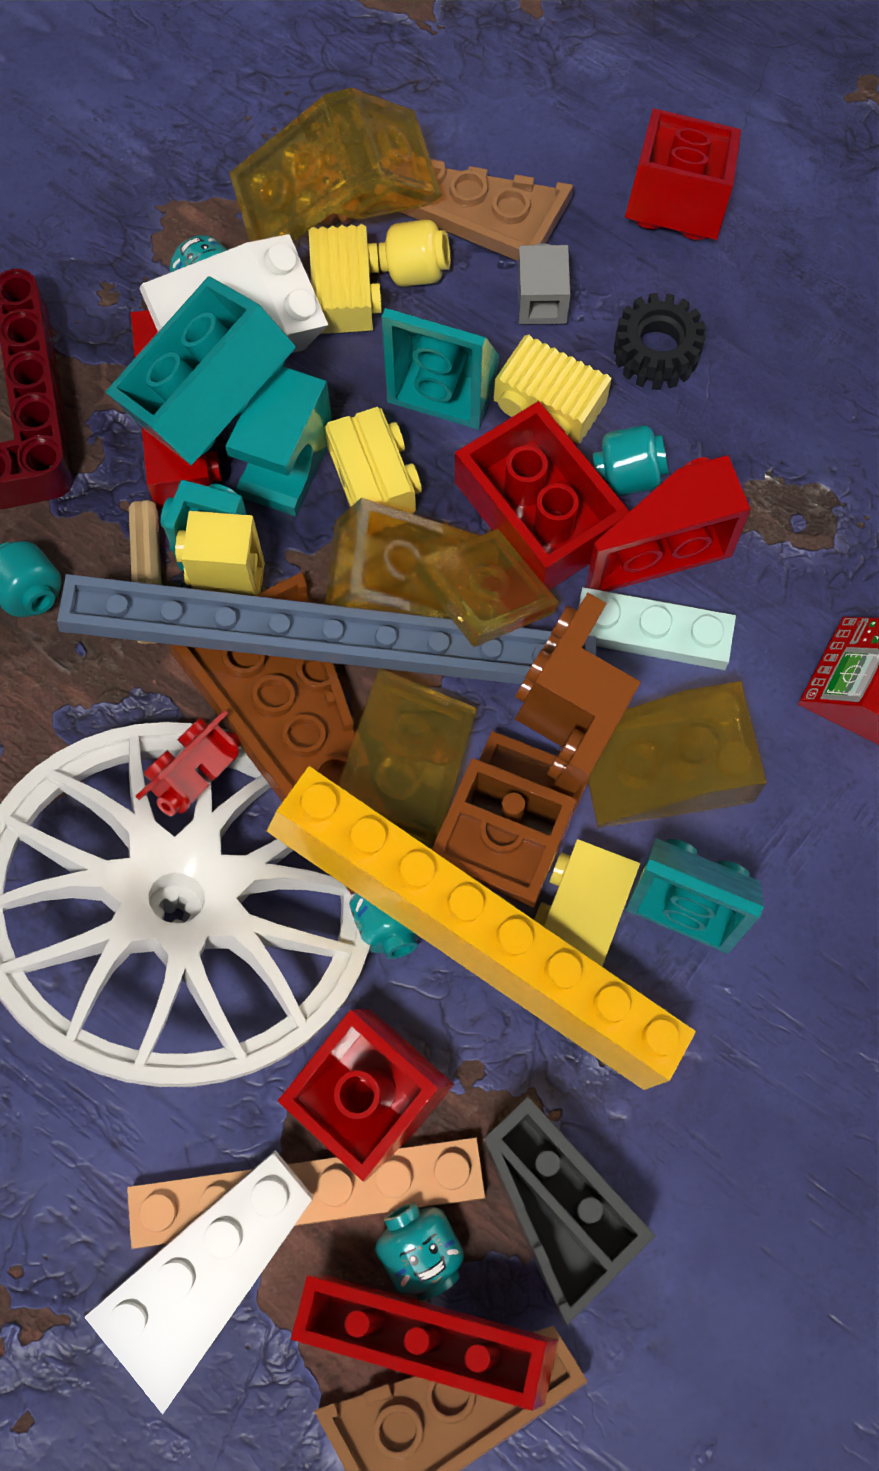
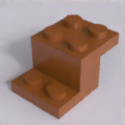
(574, 696)
(507, 819)

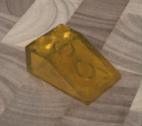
(377, 555)
(678, 758)

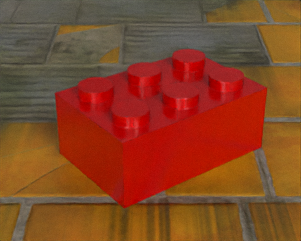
(538, 493)

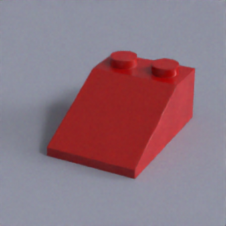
(684, 175)
(677, 527)

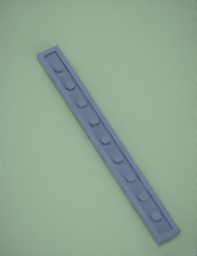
(293, 629)

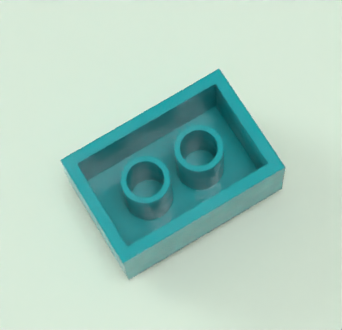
(201, 369)

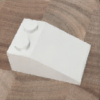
(260, 270)

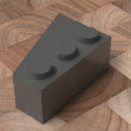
(564, 1208)

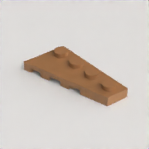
(434, 1425)

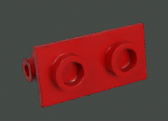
(175, 777)

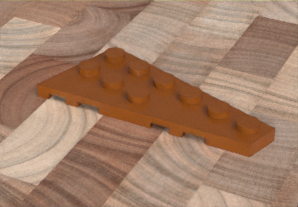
(279, 707)

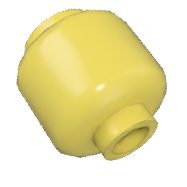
(415, 253)

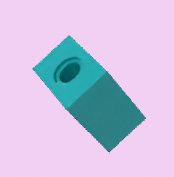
(282, 440)

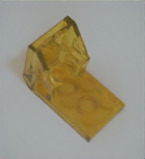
(336, 157)

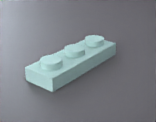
(663, 630)

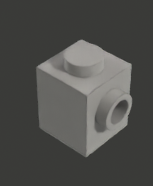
(543, 284)

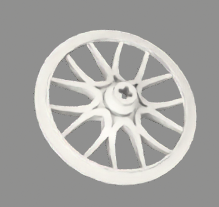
(158, 879)

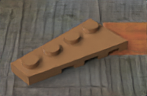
(493, 209)

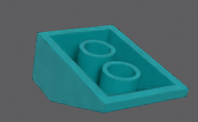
(438, 369)
(696, 895)

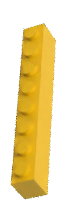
(480, 931)

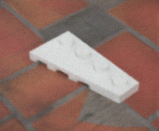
(190, 1288)

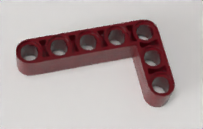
(28, 358)

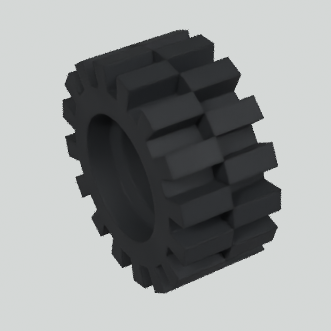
(666, 319)

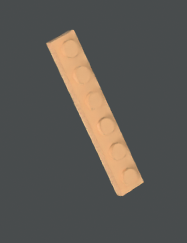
(416, 1174)

